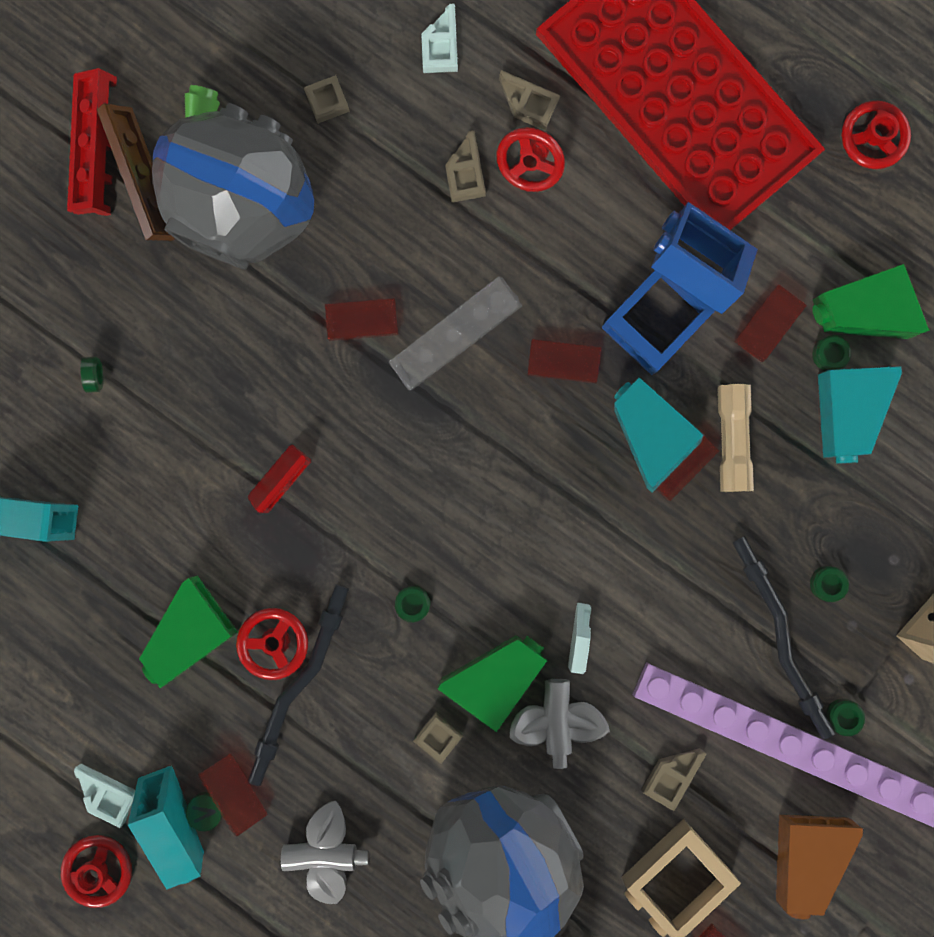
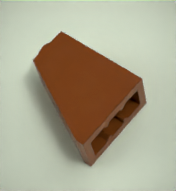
(812, 861)

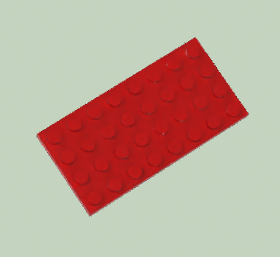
(683, 100)

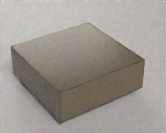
(326, 99)
(438, 737)

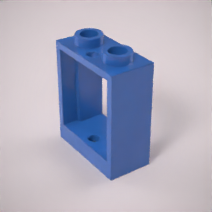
(715, 243)
(635, 343)

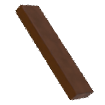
(135, 167)

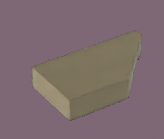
(528, 101)
(465, 171)
(672, 777)

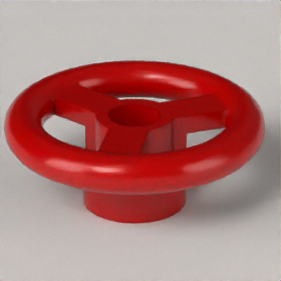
(888, 121)
(534, 151)
(279, 632)
(81, 882)

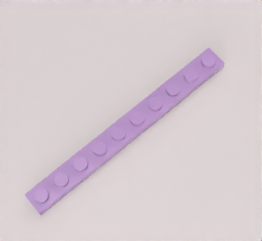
(786, 743)

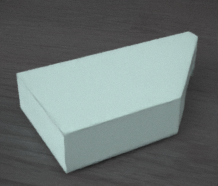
(440, 44)
(580, 639)
(104, 795)

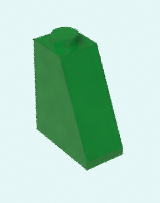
(873, 307)
(185, 634)
(495, 680)

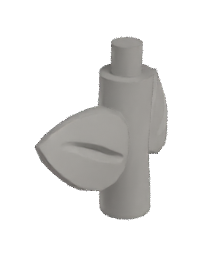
(558, 723)
(325, 855)

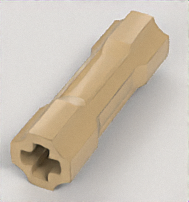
(734, 410)

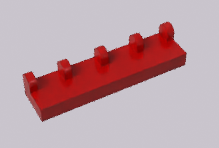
(89, 143)

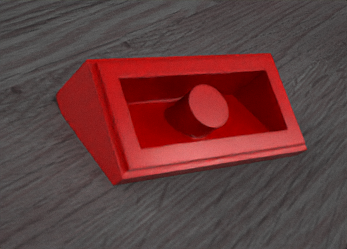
(278, 479)

